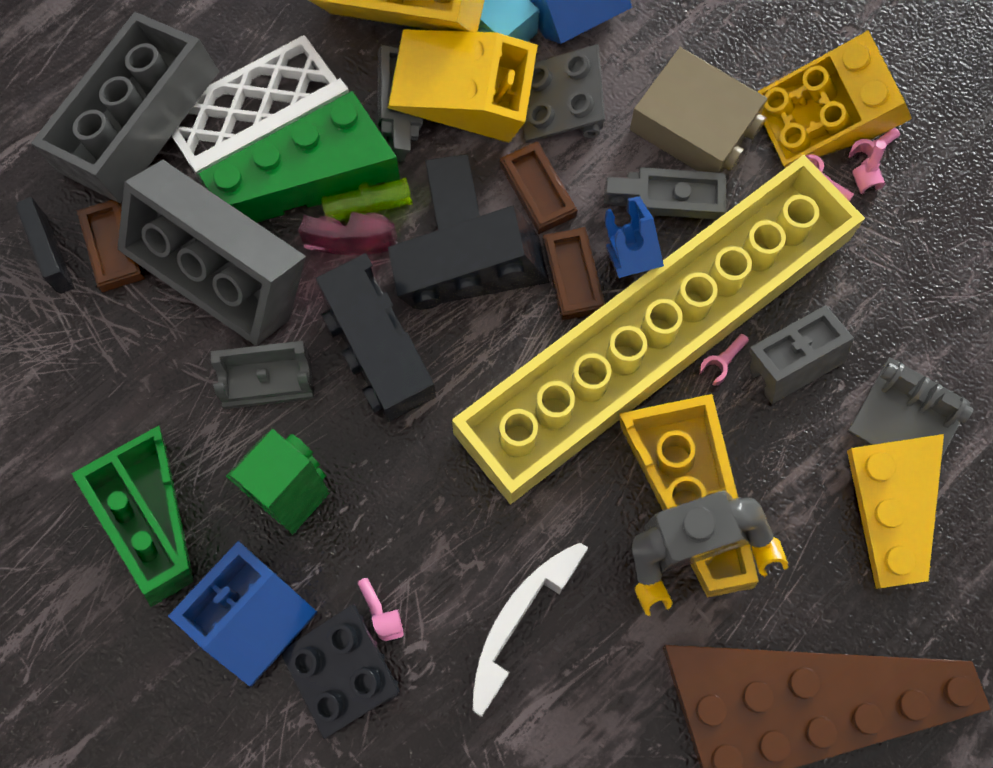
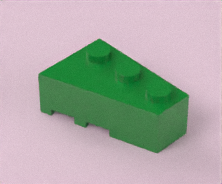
(281, 479)
(140, 513)

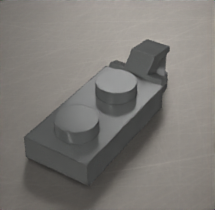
(397, 126)
(671, 192)

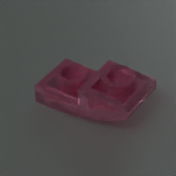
(362, 235)

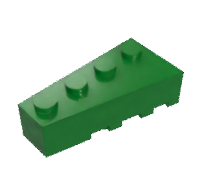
(305, 161)

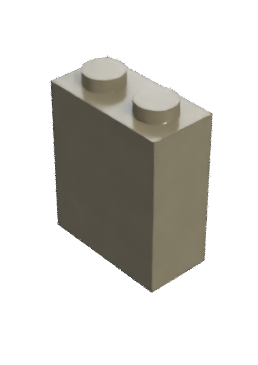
(698, 114)

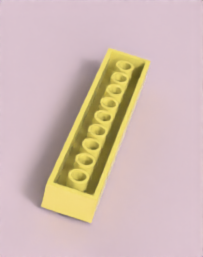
(655, 328)

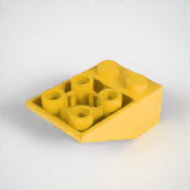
(464, 80)
(833, 102)

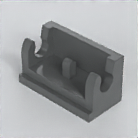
(800, 353)
(263, 374)

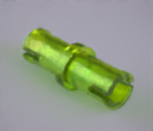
(368, 199)

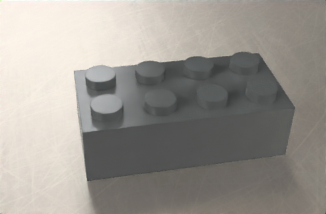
(126, 105)
(209, 251)

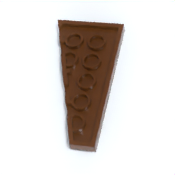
(811, 706)

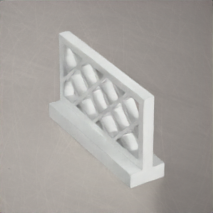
(264, 124)

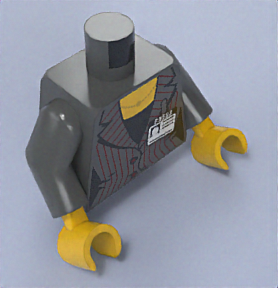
(697, 533)

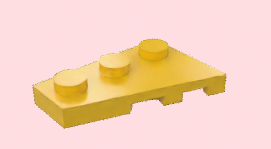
(897, 506)

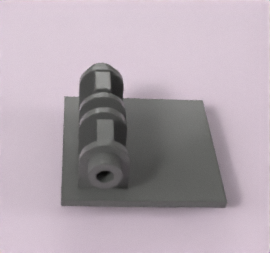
(566, 95)
(908, 407)

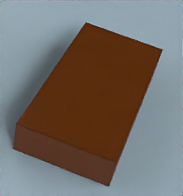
(538, 187)
(101, 234)
(573, 273)

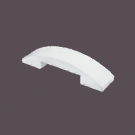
(554, 575)

